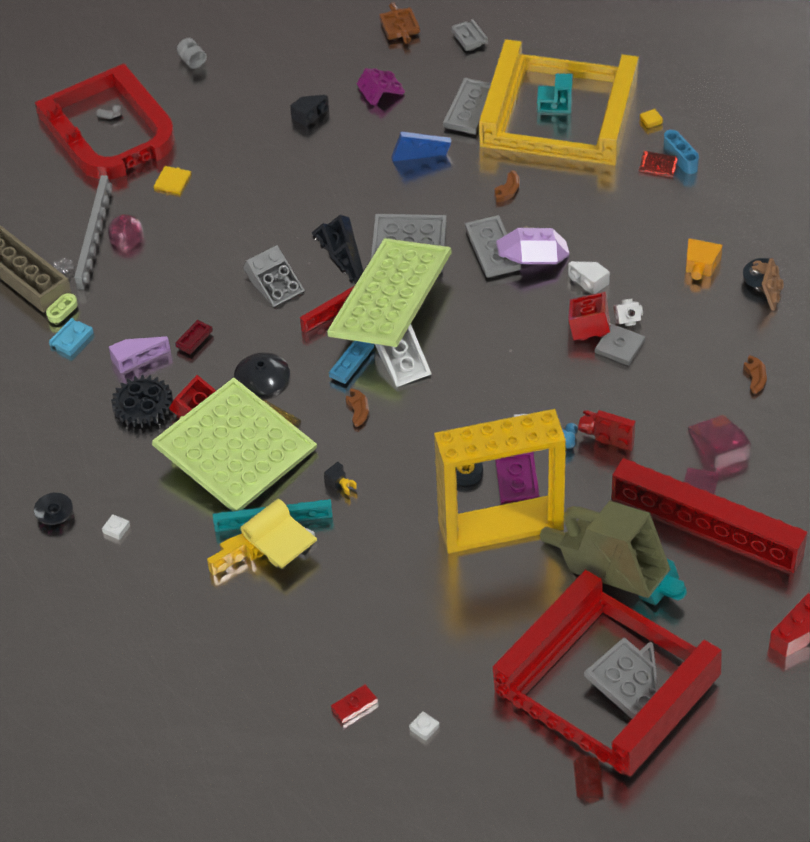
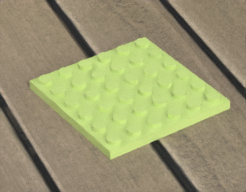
(234, 445)

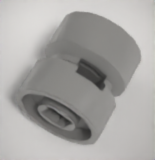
(191, 53)

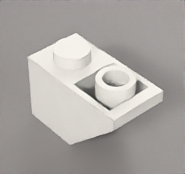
(589, 275)

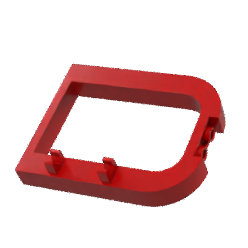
(70, 137)

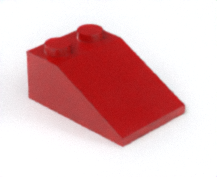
(589, 316)
(191, 396)

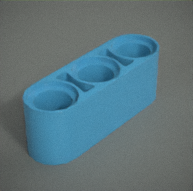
(677, 146)

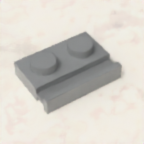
(469, 35)

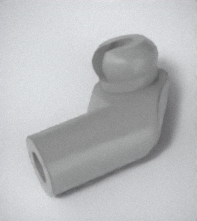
(116, 111)

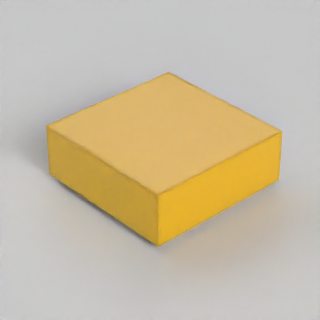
(651, 118)

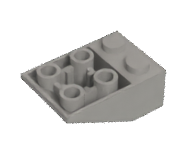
(273, 276)

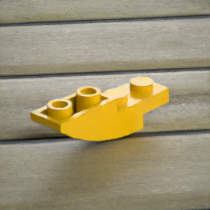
(232, 551)

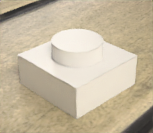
(116, 527)
(424, 726)

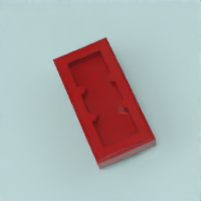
(354, 703)

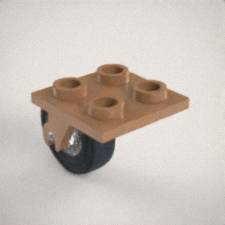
(766, 274)

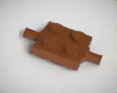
(399, 23)

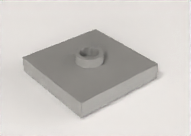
(620, 344)

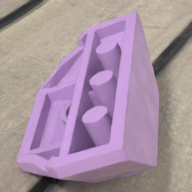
(533, 246)

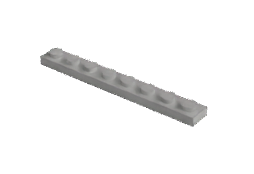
(92, 234)

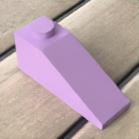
(137, 351)

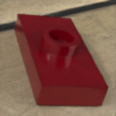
(194, 336)

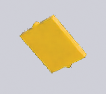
(172, 180)

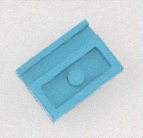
(71, 336)

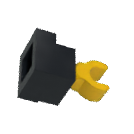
(336, 478)

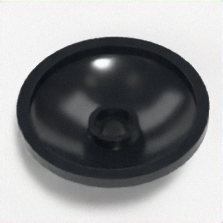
(263, 374)

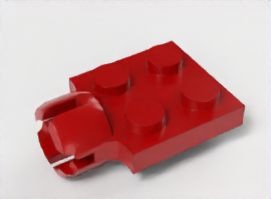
(608, 428)

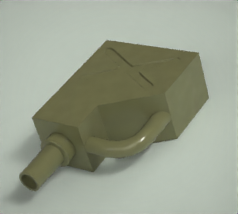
(613, 545)

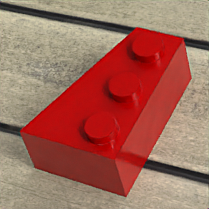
(794, 630)

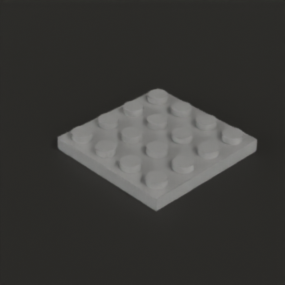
(410, 228)

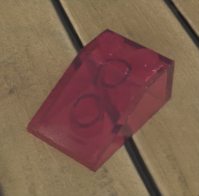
(721, 441)

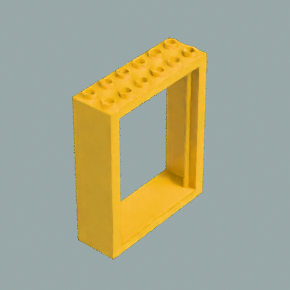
(491, 442)

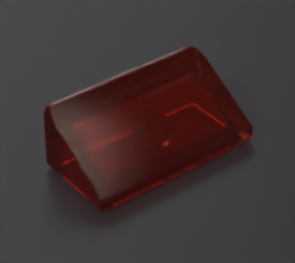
(658, 164)
(588, 777)

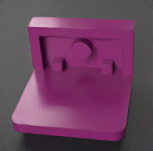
(375, 82)

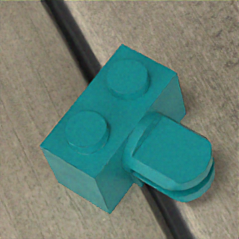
(669, 586)

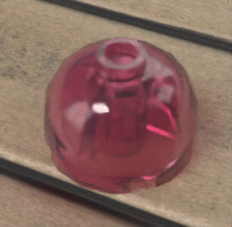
(125, 231)

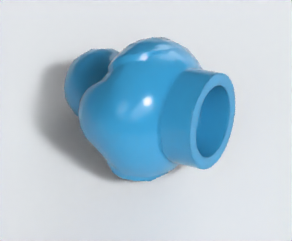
(570, 431)

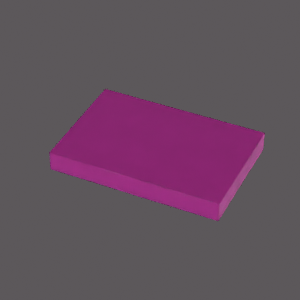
(517, 478)

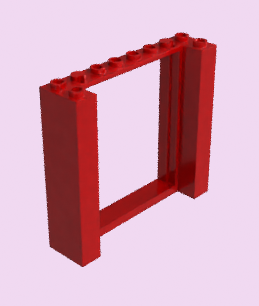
(561, 627)

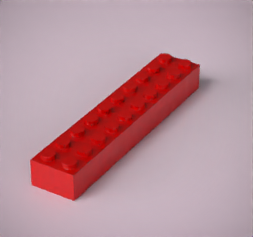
(709, 515)

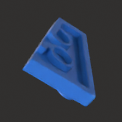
(419, 146)

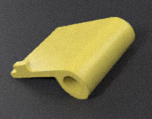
(277, 534)

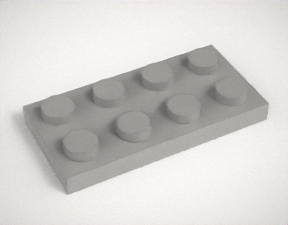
(467, 106)
(483, 236)

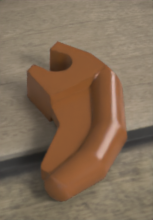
(508, 190)
(758, 373)
(360, 405)

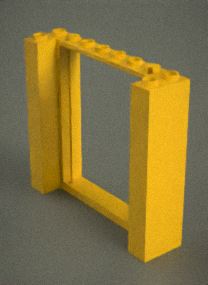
(505, 91)

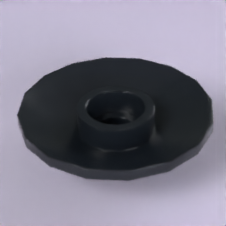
(53, 508)

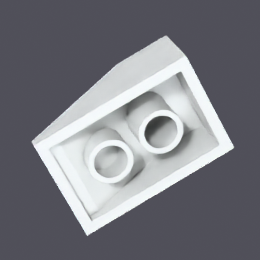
(406, 361)

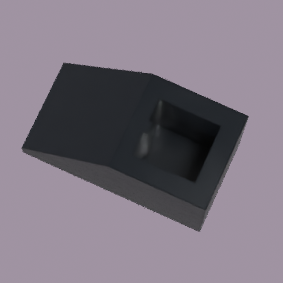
(309, 108)

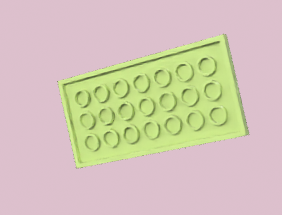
(389, 292)

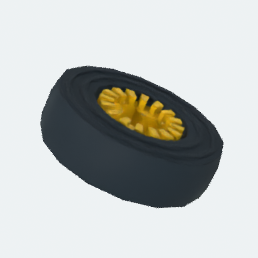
(469, 478)

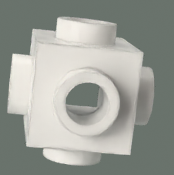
(621, 312)

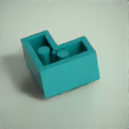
(556, 98)

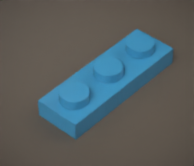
(350, 361)

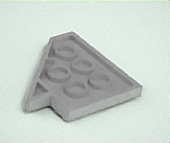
(626, 675)

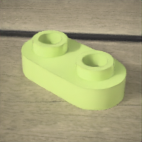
(61, 308)

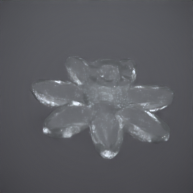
(64, 265)

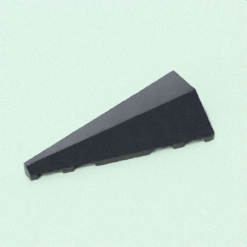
(341, 244)

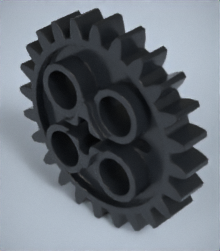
(142, 401)

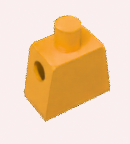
(702, 258)

